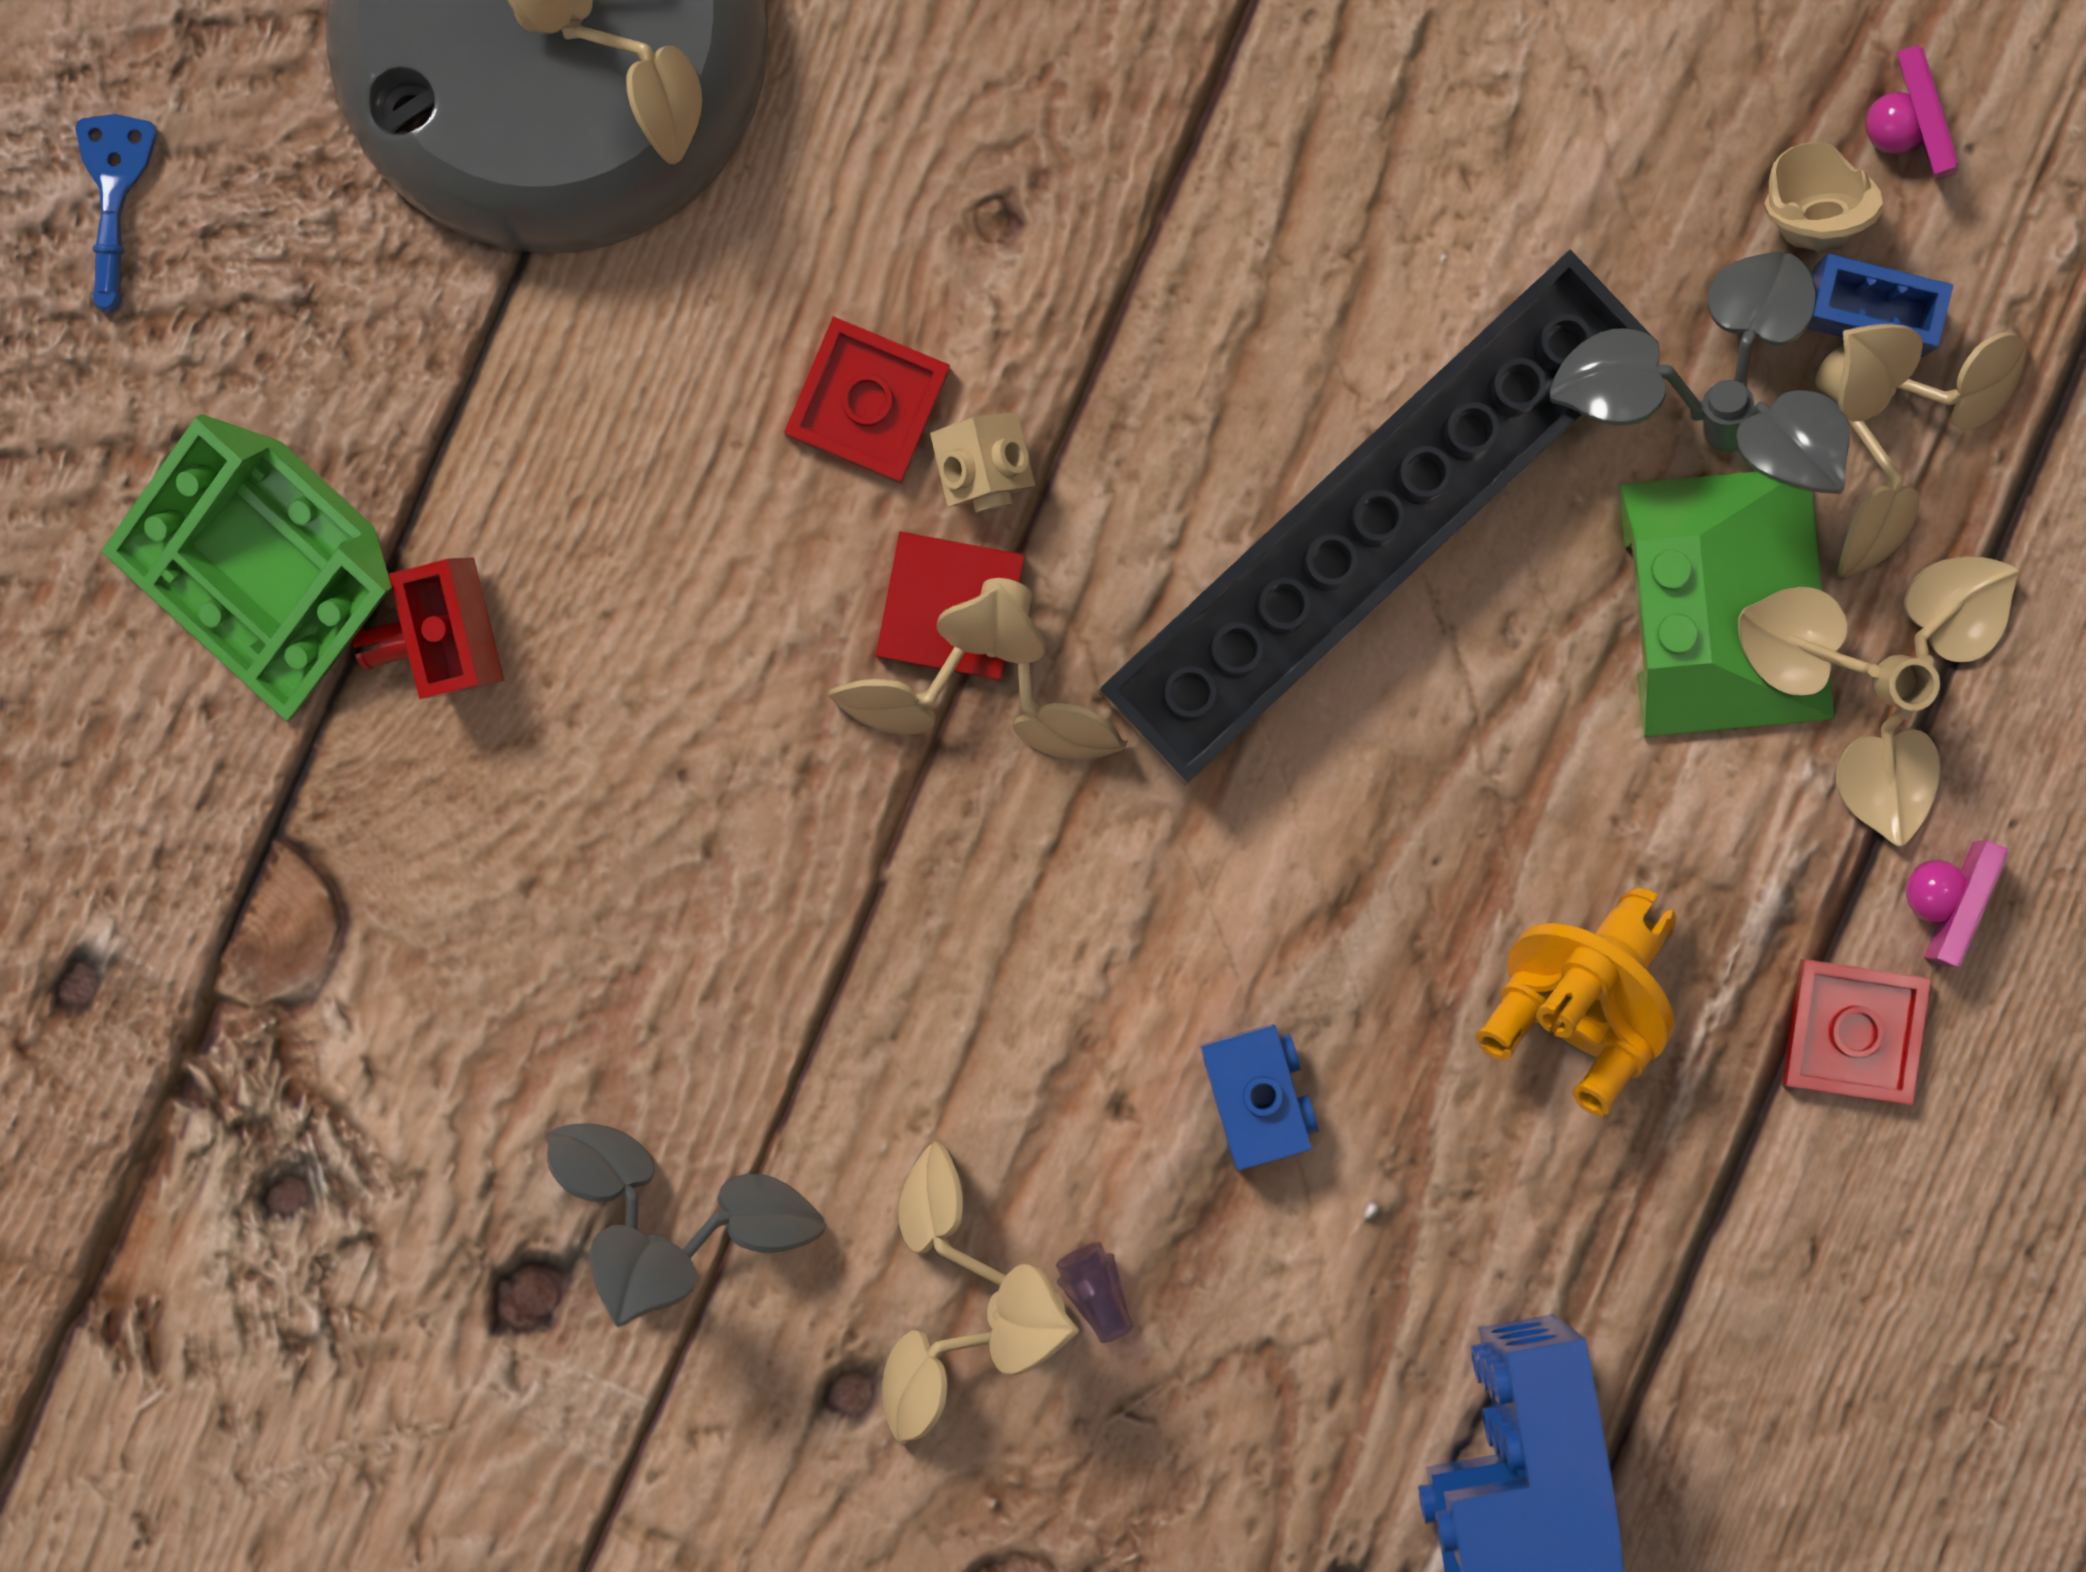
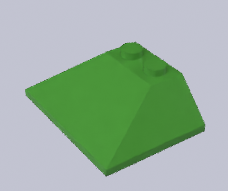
(253, 558)
(1698, 561)

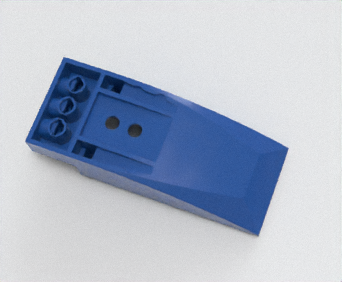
(1549, 1486)

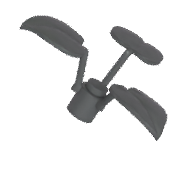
(1765, 297)
(647, 1271)

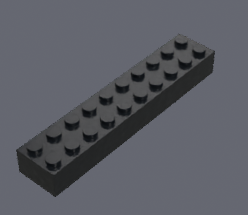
(1363, 526)

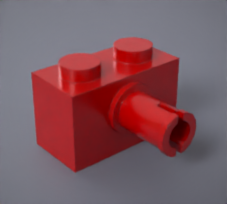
(440, 629)

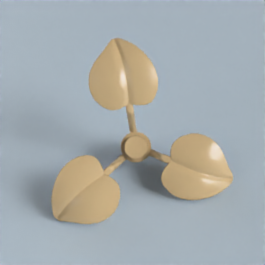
(660, 87)
(1865, 378)
(1000, 628)
(1796, 637)
(1024, 1314)

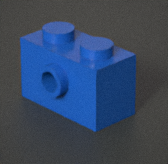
(1865, 294)
(1258, 1097)

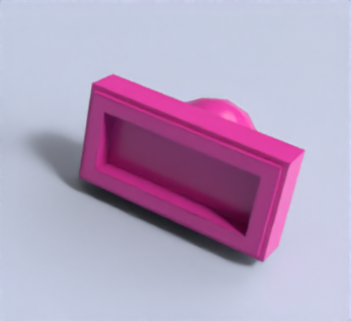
(1905, 120)
(1955, 898)

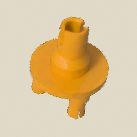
(1590, 995)

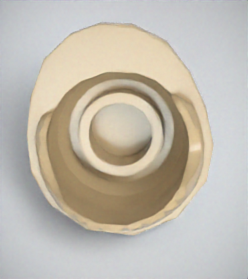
(1820, 197)

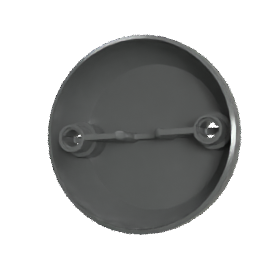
(535, 128)

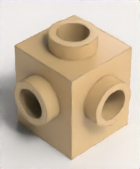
(983, 461)

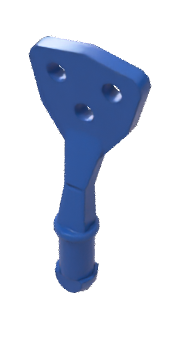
(114, 185)

